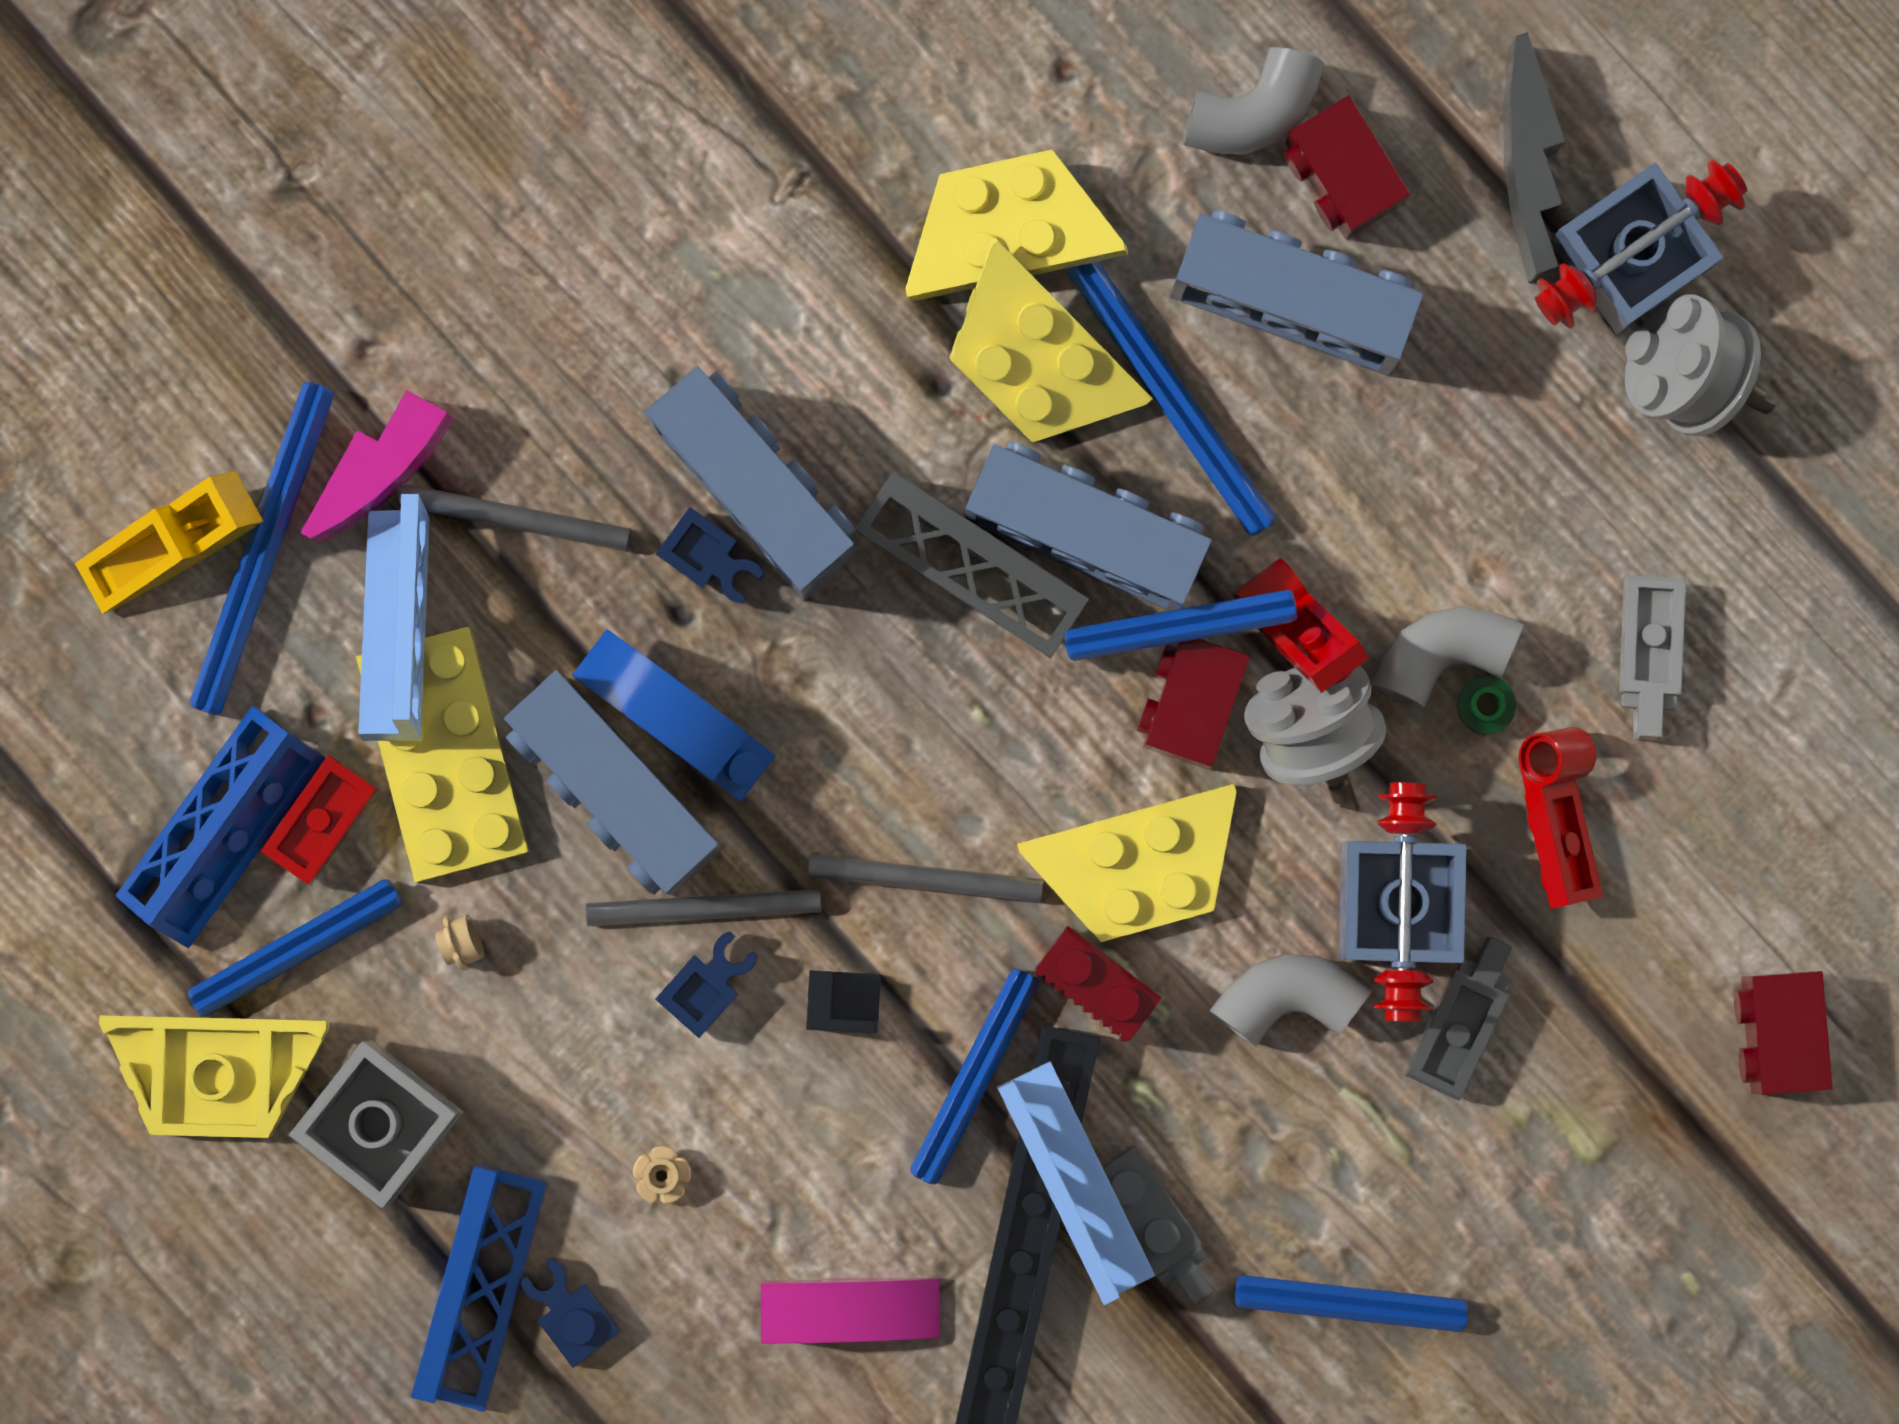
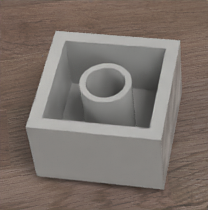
(376, 1123)

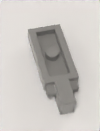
(1651, 650)

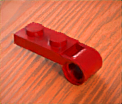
(1315, 640)
(1557, 812)

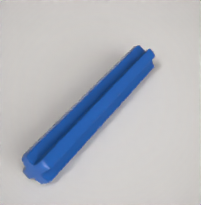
(1181, 625)
(295, 947)
(974, 1076)
(1351, 1303)

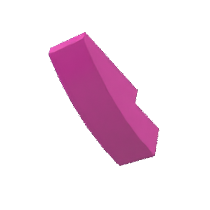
(377, 469)
(849, 1310)

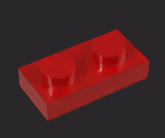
(319, 820)

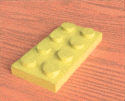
(455, 781)

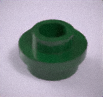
(1468, 709)

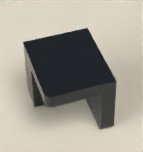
(843, 1001)

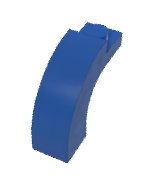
(673, 715)

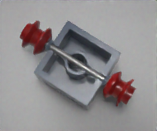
(1638, 246)
(1403, 901)

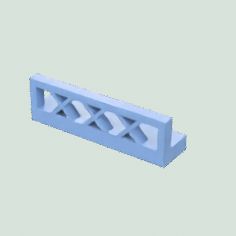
(394, 622)
(1076, 1182)

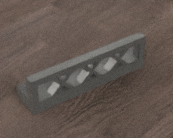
(984, 547)

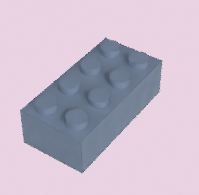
(1296, 292)
(751, 483)
(1087, 528)
(615, 785)

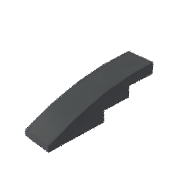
(1528, 137)

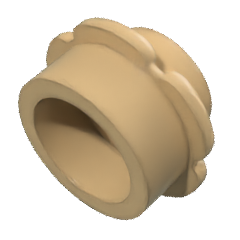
(459, 942)
(677, 1172)

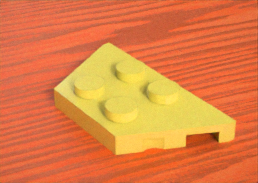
(1021, 202)
(1036, 355)
(1140, 864)
(213, 1071)

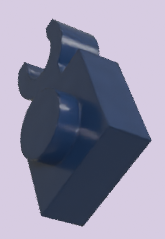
(702, 552)
(702, 991)
(575, 1320)

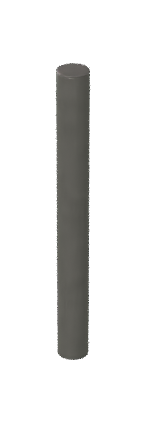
(521, 518)
(925, 878)
(703, 907)

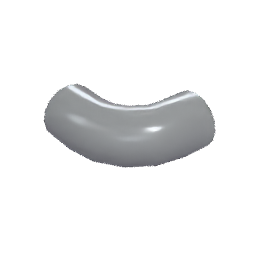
(1263, 114)
(1443, 641)
(1289, 986)

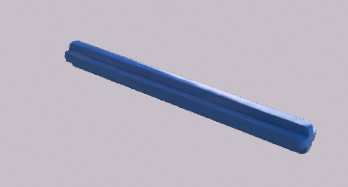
(1172, 397)
(261, 548)

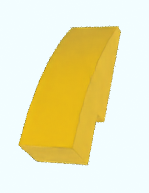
(169, 541)

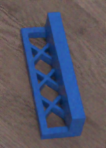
(225, 832)
(457, 1283)

